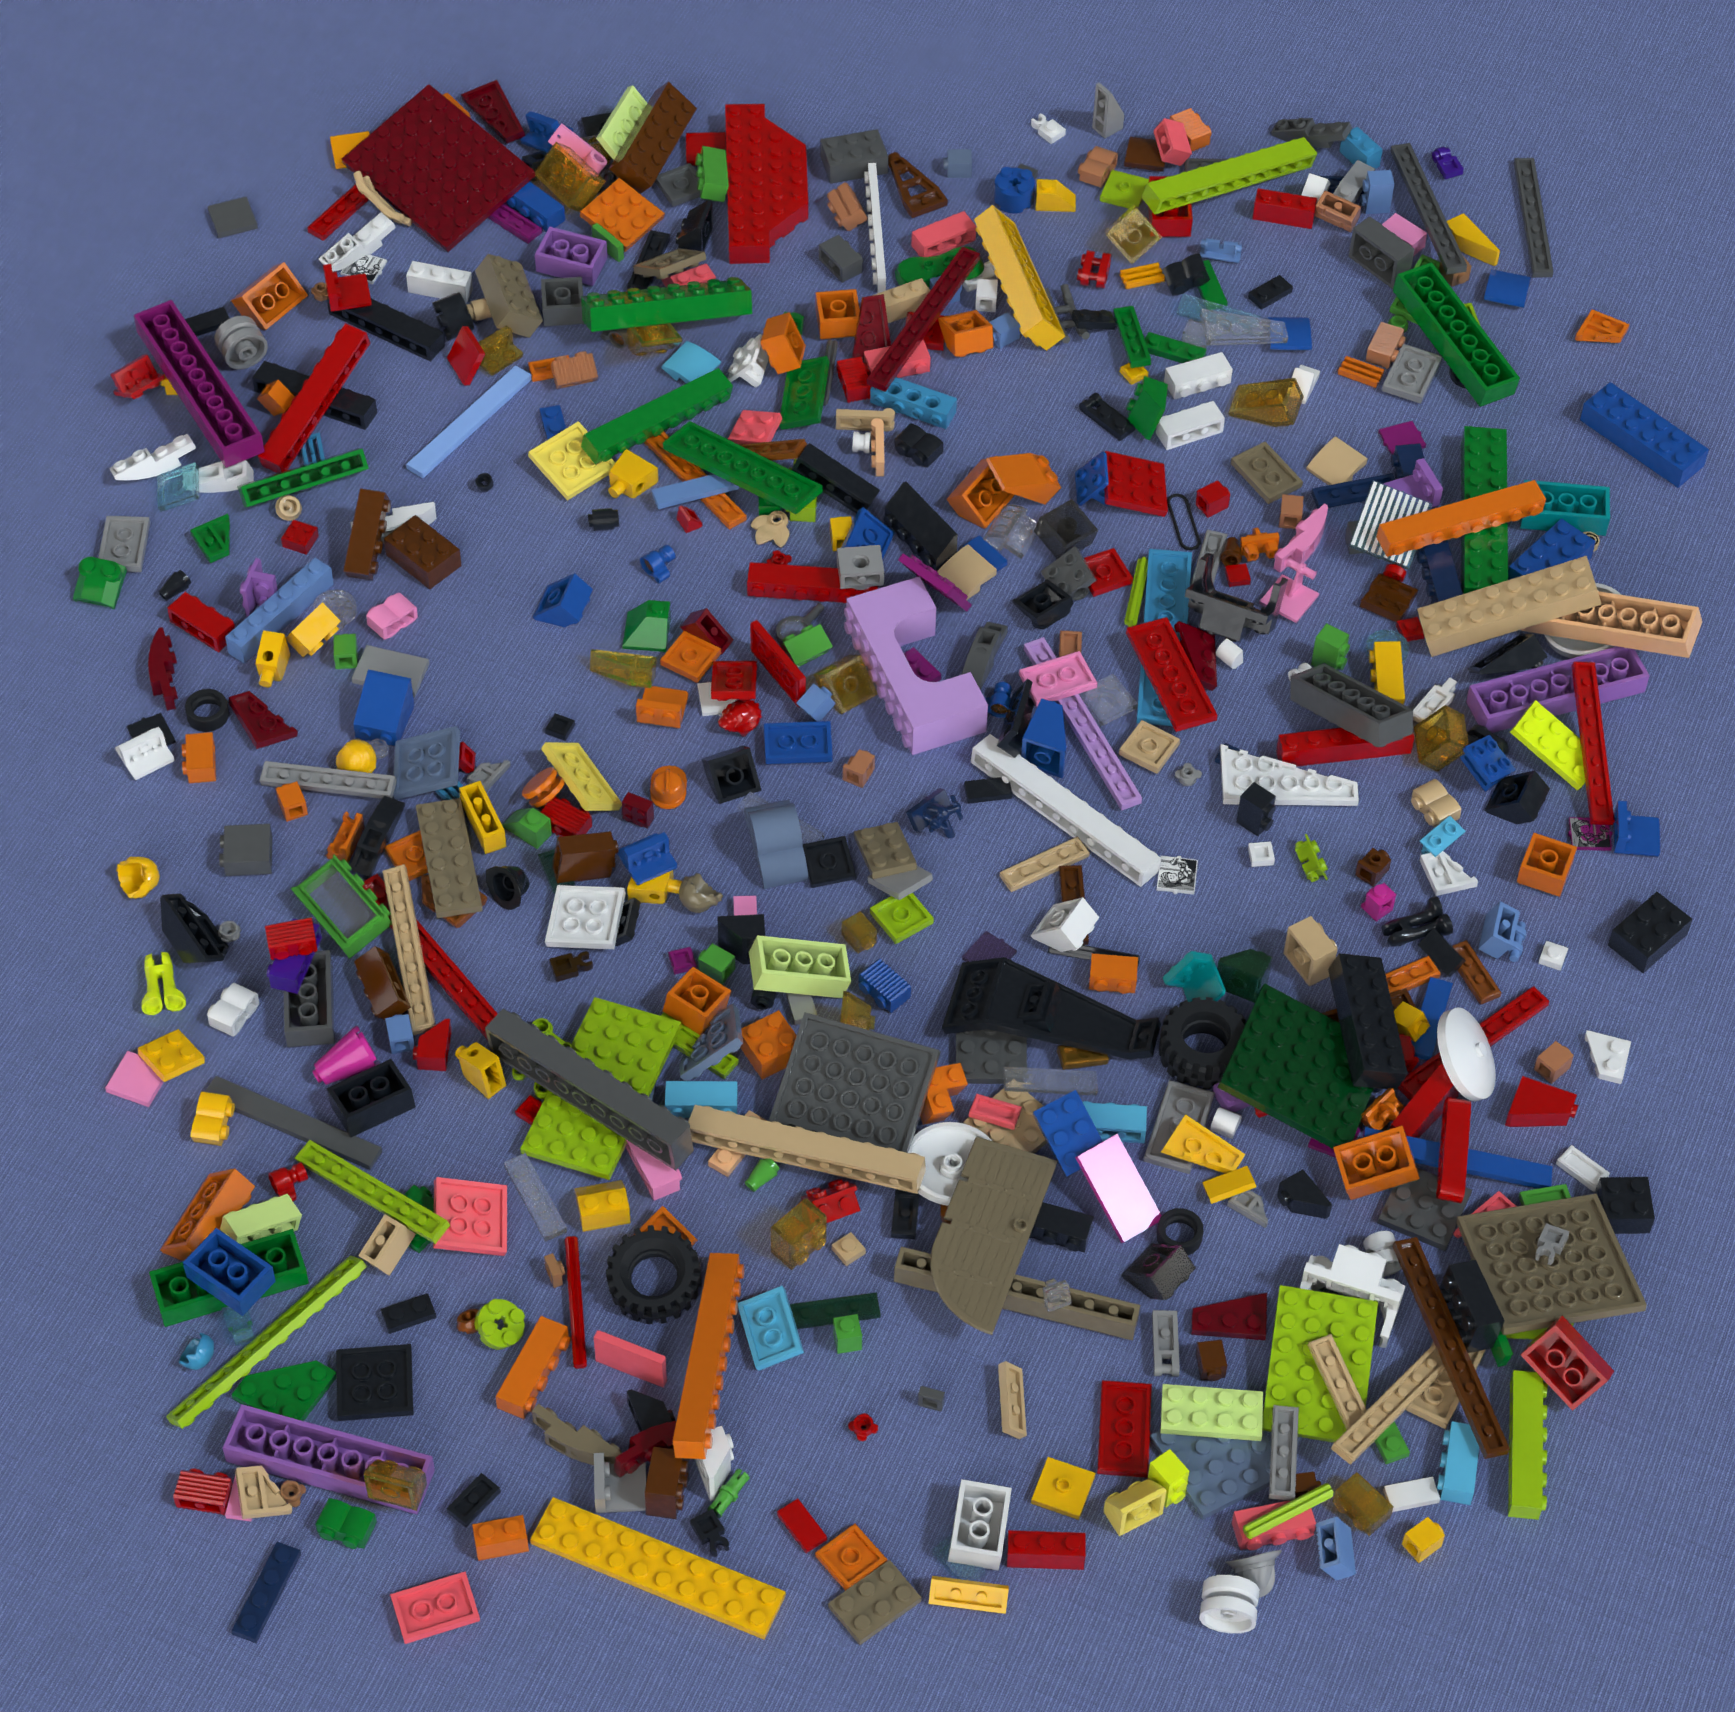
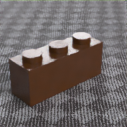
(381, 984)

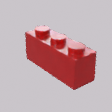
(1284, 208)
(200, 621)
(1046, 1550)

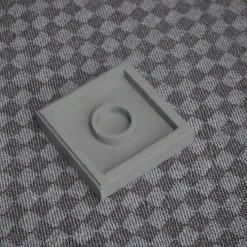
(903, 883)

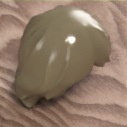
(697, 895)

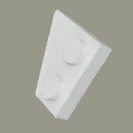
(1609, 1055)

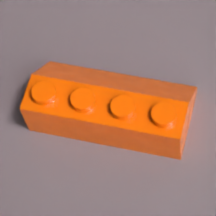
(217, 1196)

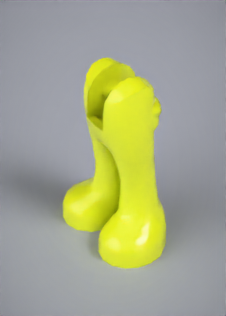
(173, 998)

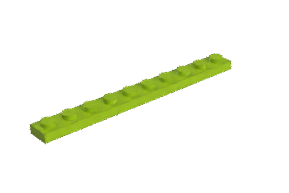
(265, 1342)

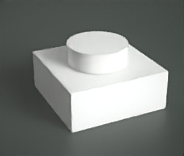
(1261, 854)
(1553, 955)

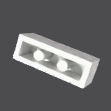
(438, 281)
(1198, 375)
(1190, 425)

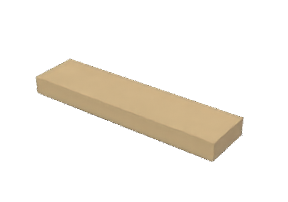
(1044, 864)
(1337, 1379)

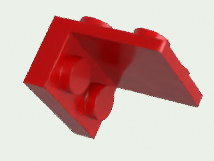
(346, 291)

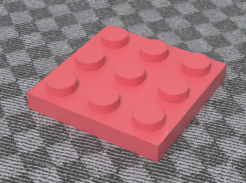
(475, 1216)

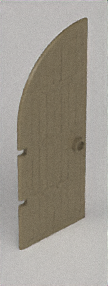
(988, 1230)

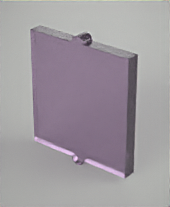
(988, 948)

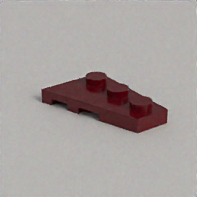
(872, 326)
(1201, 653)
(1232, 1319)

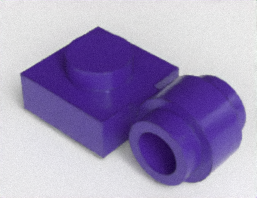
(1448, 165)

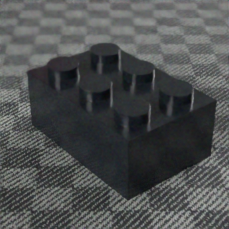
(1650, 932)
(371, 1097)
(1471, 1305)

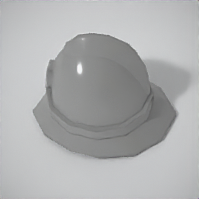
(1257, 1569)

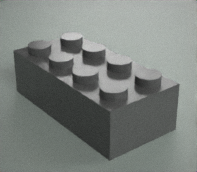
(311, 1011)

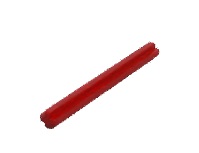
(575, 1302)

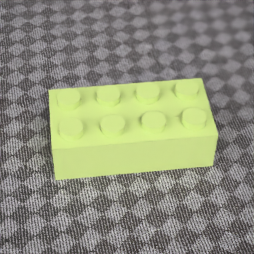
(799, 966)

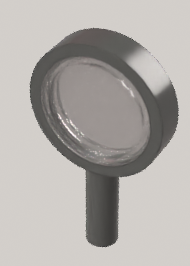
(795, 624)

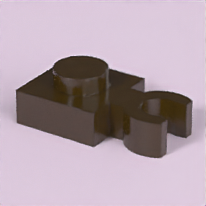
(567, 967)

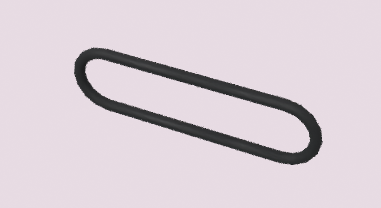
(1175, 524)

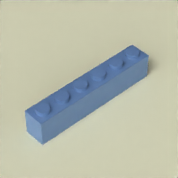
(279, 609)

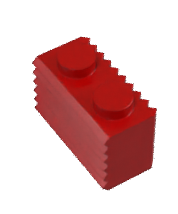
(853, 378)
(567, 819)
(291, 938)
(203, 1491)

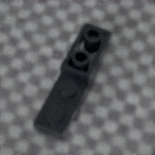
(375, 836)

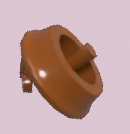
(466, 1321)

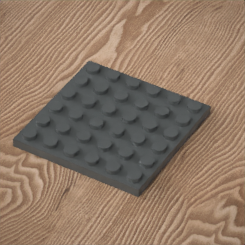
(854, 1083)

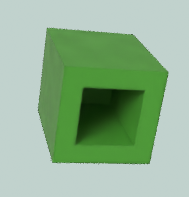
(345, 651)
(716, 963)
(847, 1333)

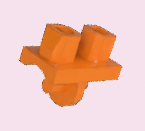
(1259, 543)
(1382, 1110)

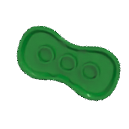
(931, 267)

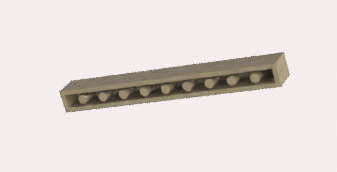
(1026, 1297)

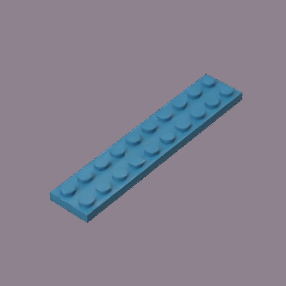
(1165, 597)

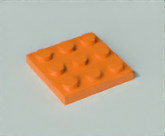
(623, 213)

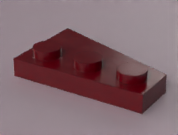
(259, 722)

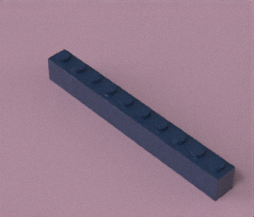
(1436, 559)

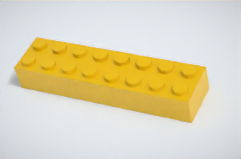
(1018, 278)

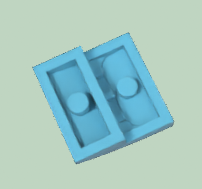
(690, 363)

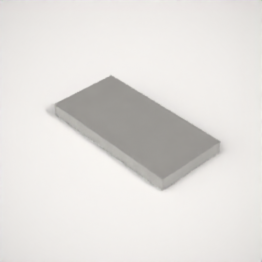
(1177, 1101)

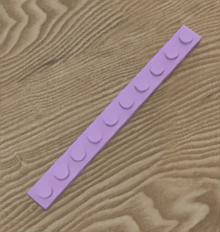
(1090, 736)

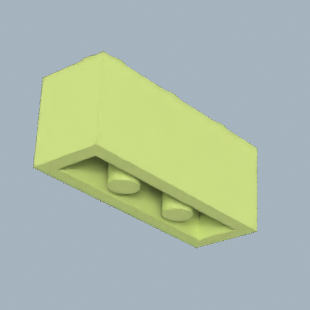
(261, 1219)

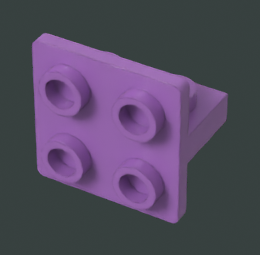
(257, 587)

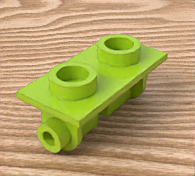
(1308, 851)

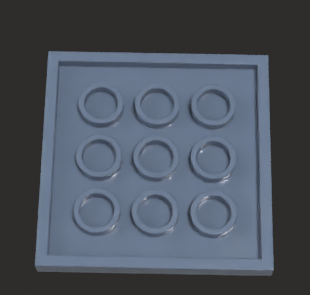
(1219, 1468)

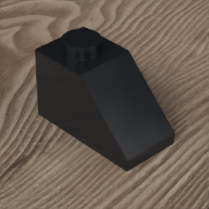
(1303, 1196)
(648, 1410)

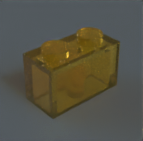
(1362, 1504)

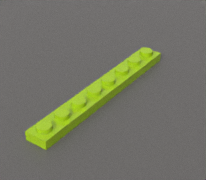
(372, 1191)

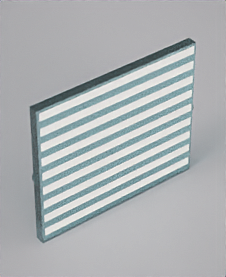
(1382, 506)

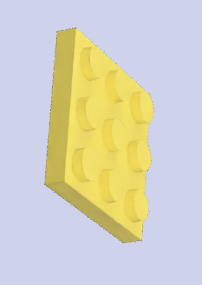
(567, 463)

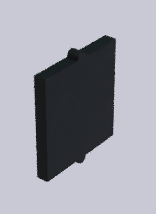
(149, 723)

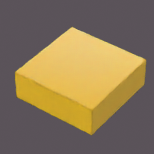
(1133, 375)

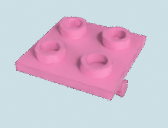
(1296, 597)

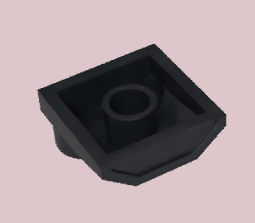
(1044, 604)

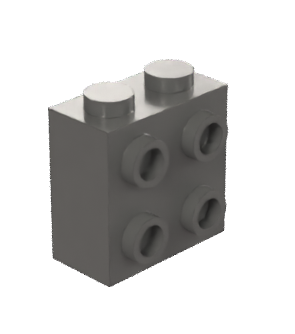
(246, 849)

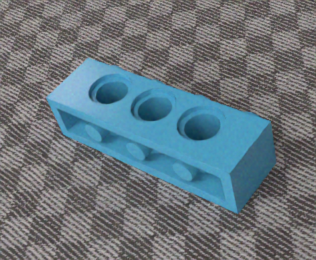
(916, 402)

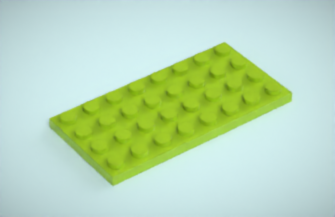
(633, 1050)

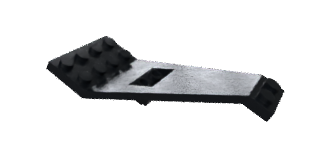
(1024, 1003)

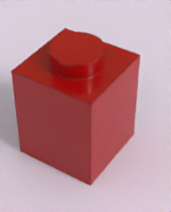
(1213, 498)

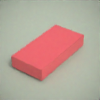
(995, 1111)

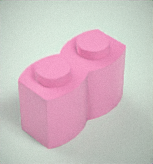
(391, 616)

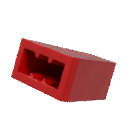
(1540, 1105)

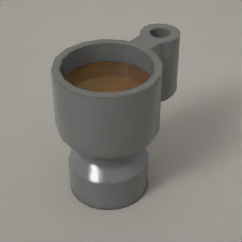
(617, 337)

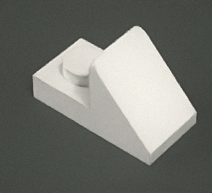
(1306, 379)

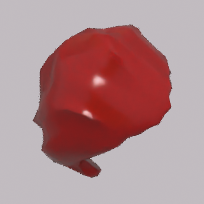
(740, 717)

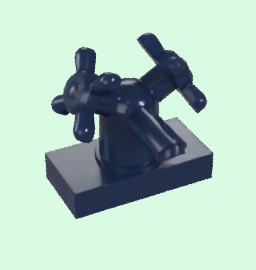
(935, 812)

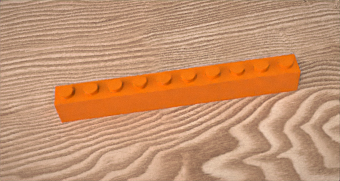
(708, 1357)

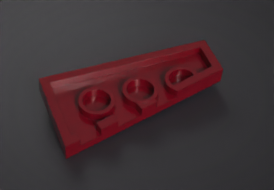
(495, 110)

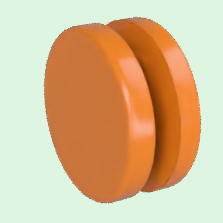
(543, 787)

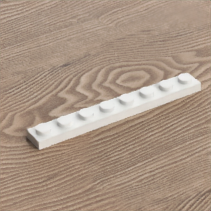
(875, 233)

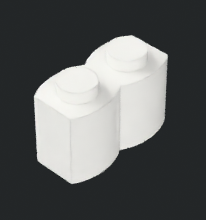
(233, 1009)

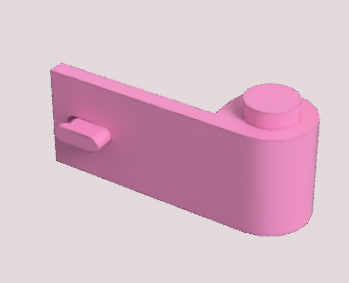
(579, 146)

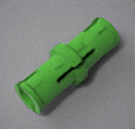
(729, 1492)

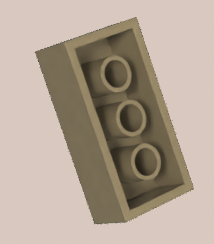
(508, 295)

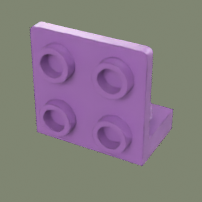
(1421, 484)

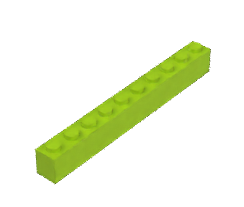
(1229, 175)

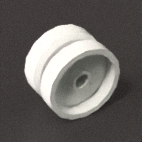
(1229, 1604)

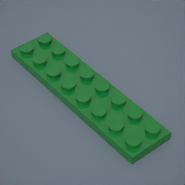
(742, 467)

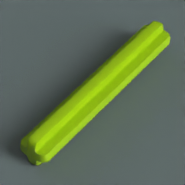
(1136, 593)
(1288, 1511)

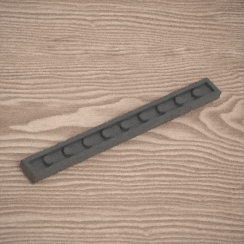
(1428, 209)

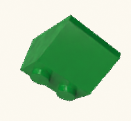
(1147, 405)

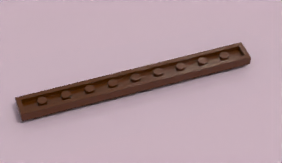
(1451, 1348)

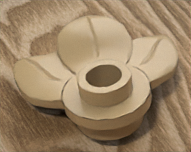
(770, 530)

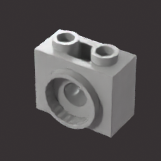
(860, 567)

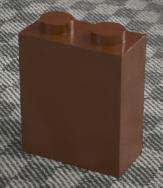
(584, 857)

